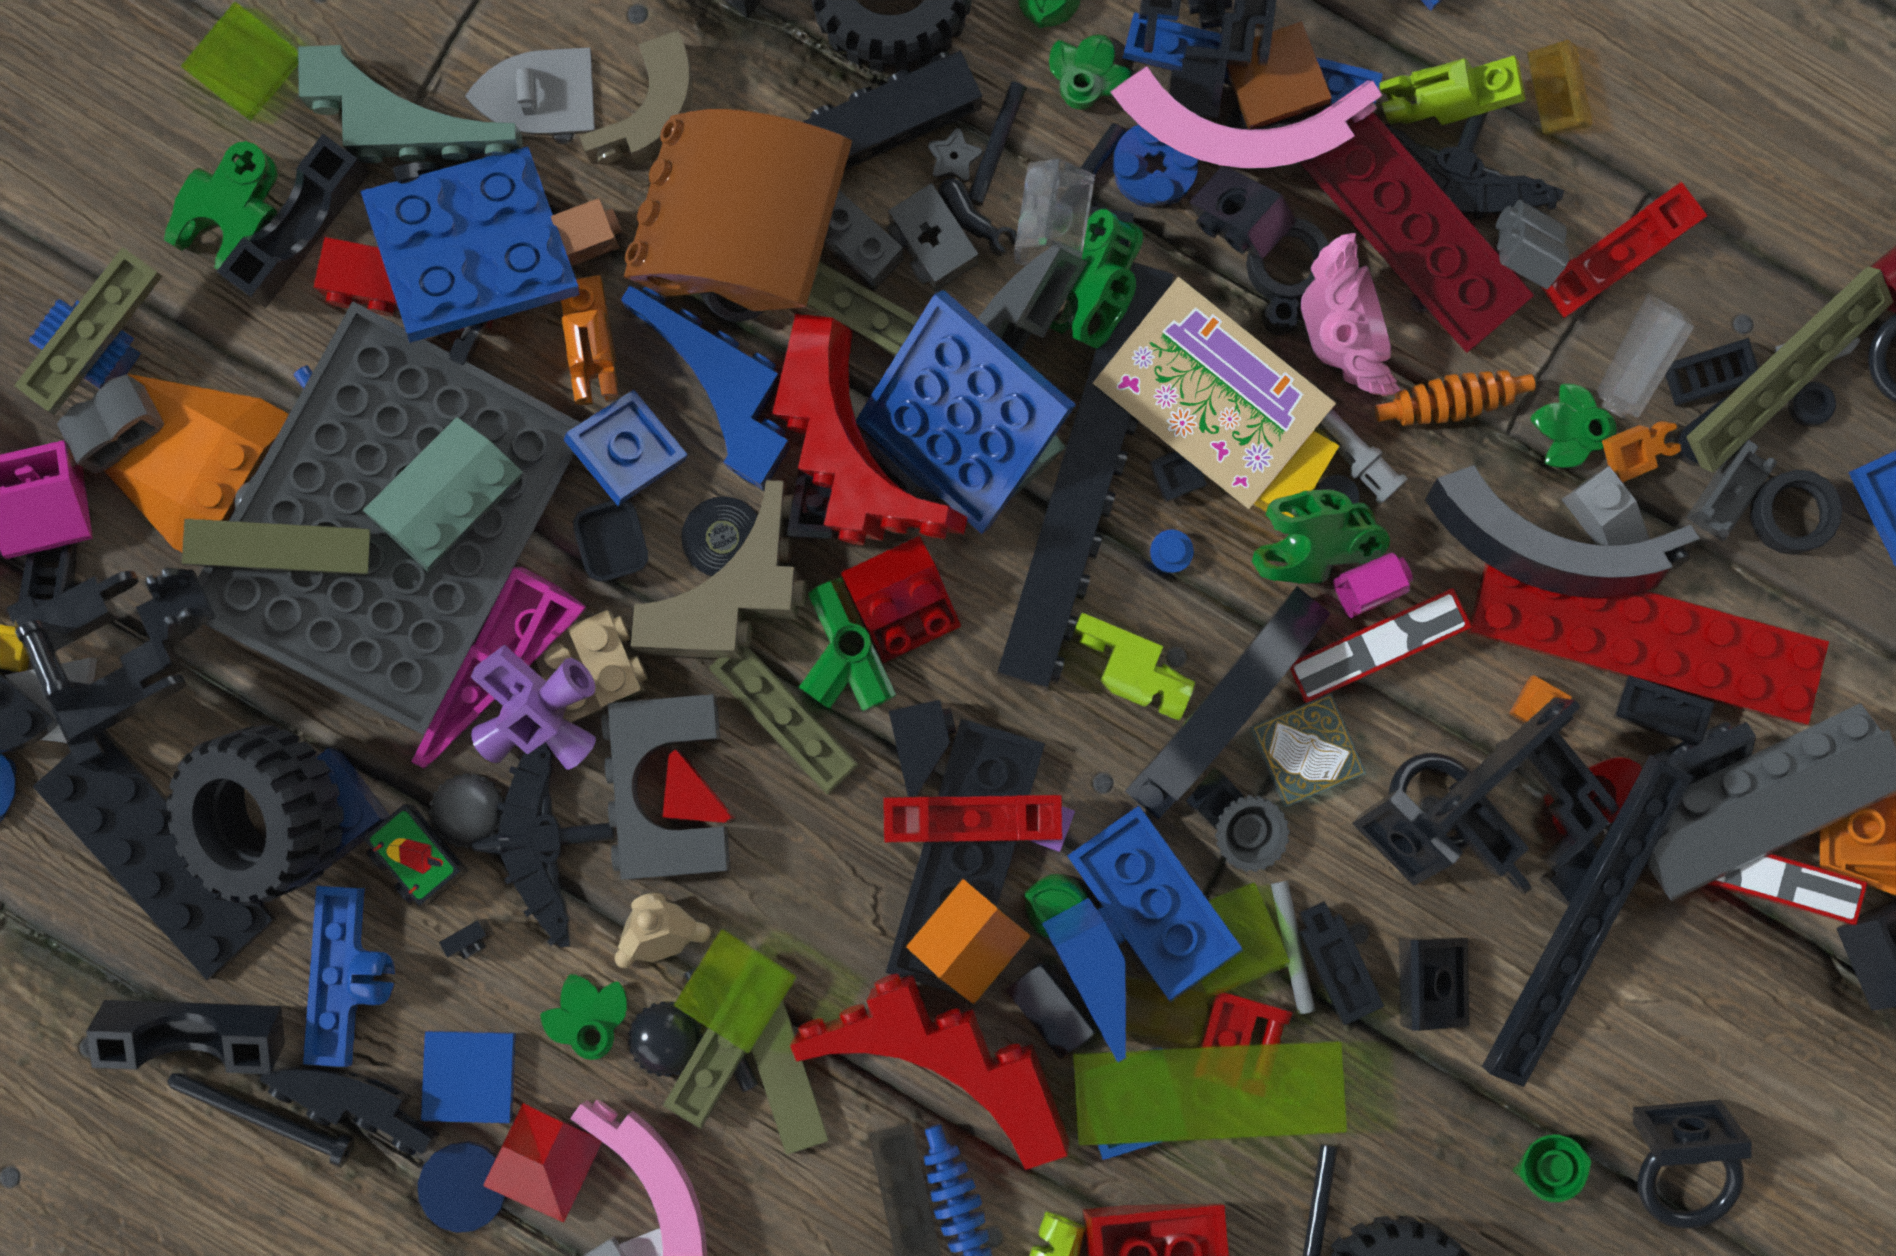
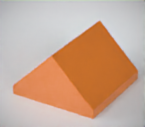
(968, 941)

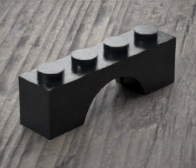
(321, 190)
(136, 1031)

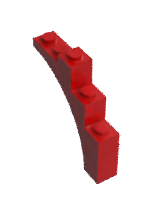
(818, 403)
(953, 1047)

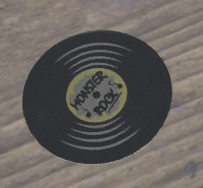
(716, 532)

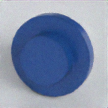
(1171, 551)

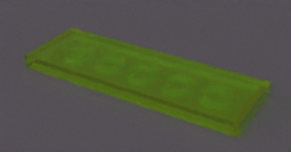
(1210, 1093)

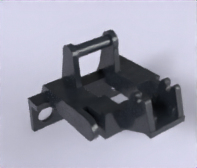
(1204, 69)
(147, 671)
(1563, 775)

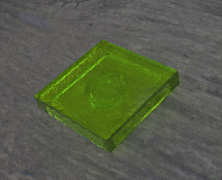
(242, 61)
(1255, 932)
(735, 990)

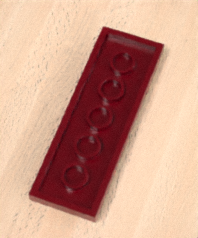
(1419, 232)

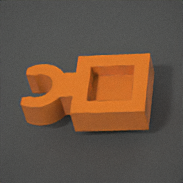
(1636, 449)

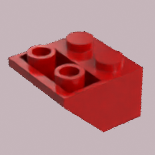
(901, 599)

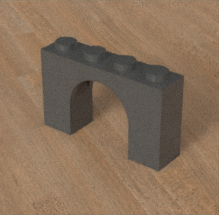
(635, 734)

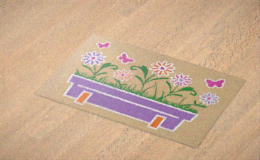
(1214, 392)

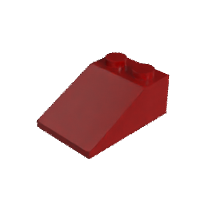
(1156, 1230)

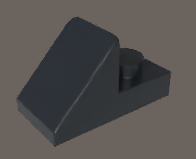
(810, 510)

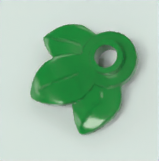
(1086, 65)
(1569, 426)
(583, 1010)

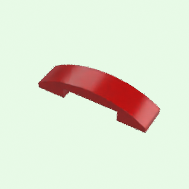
(1625, 249)
(972, 818)

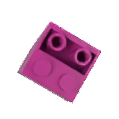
(42, 500)

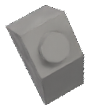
(1607, 510)

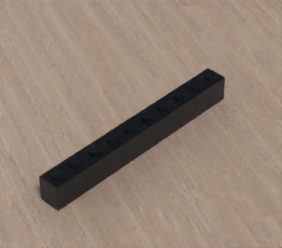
(1075, 509)

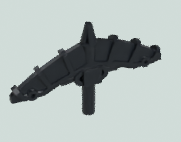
(1471, 184)
(534, 840)

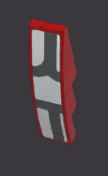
(1380, 645)
(1798, 887)

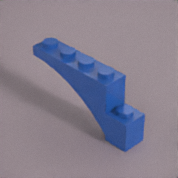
(734, 382)

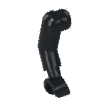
(960, 205)

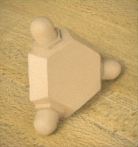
(657, 931)

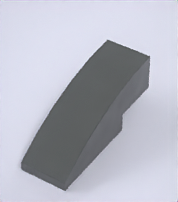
(1032, 297)

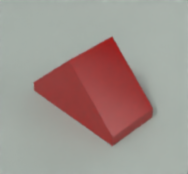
(689, 794)

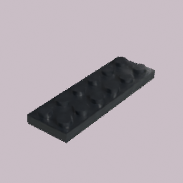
(980, 764)
(127, 829)

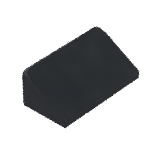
(1050, 1010)

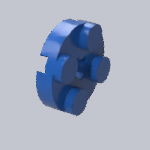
(1148, 188)

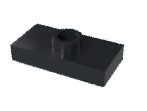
(1663, 710)

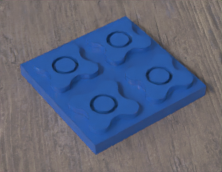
(469, 244)
(964, 411)

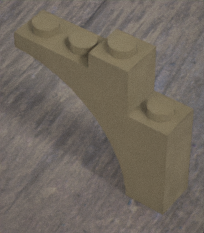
(752, 584)

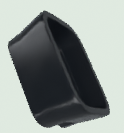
(610, 540)

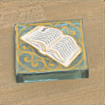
(1307, 750)

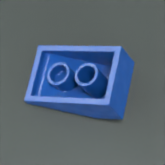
(1090, 952)

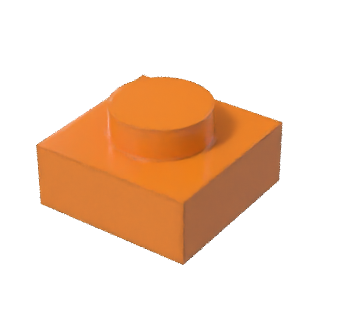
(1534, 697)

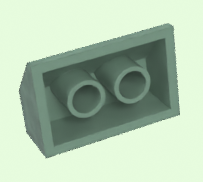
(443, 493)

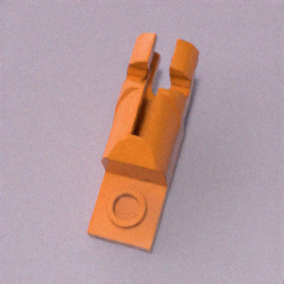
(589, 341)

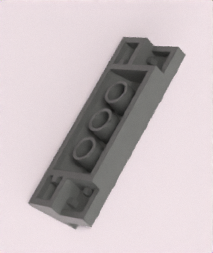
(1774, 800)

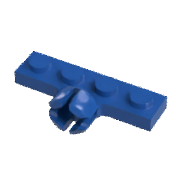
(340, 976)

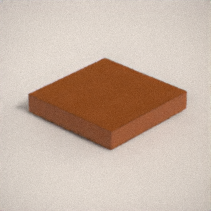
(1284, 87)

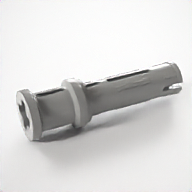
(1364, 461)

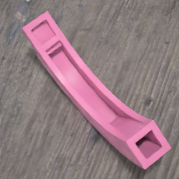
(1235, 147)
(657, 1169)

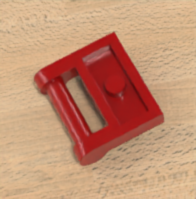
(1233, 1021)

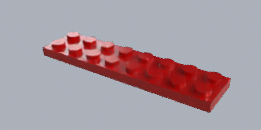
(1659, 642)

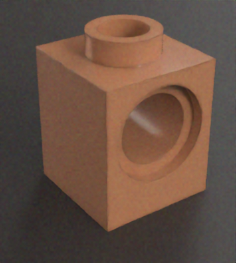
(587, 231)

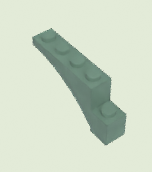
(388, 126)

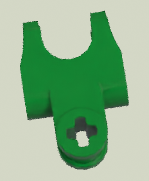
(225, 199)
(1105, 282)
(1321, 534)

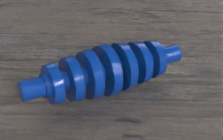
(952, 1191)

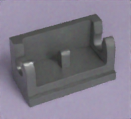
(1731, 491)

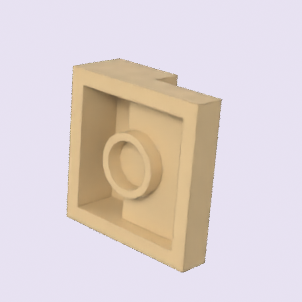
(602, 650)

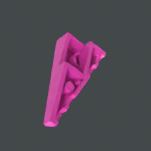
(525, 619)

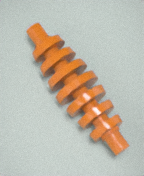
(1455, 397)

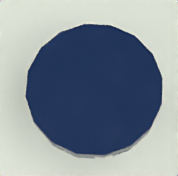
(454, 1189)

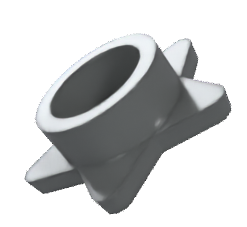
(954, 144)

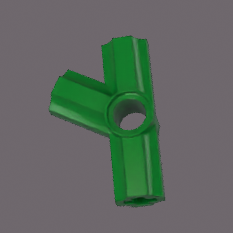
(836, 669)

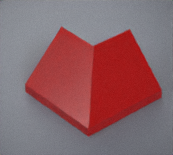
(543, 1162)

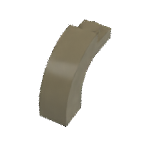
(667, 95)

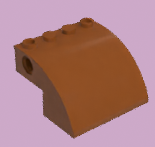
(737, 208)

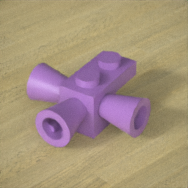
(532, 708)

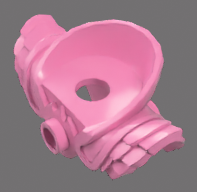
(1347, 318)

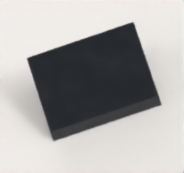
(1433, 982)

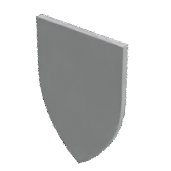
(539, 92)

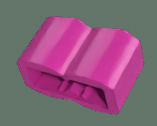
(1373, 584)

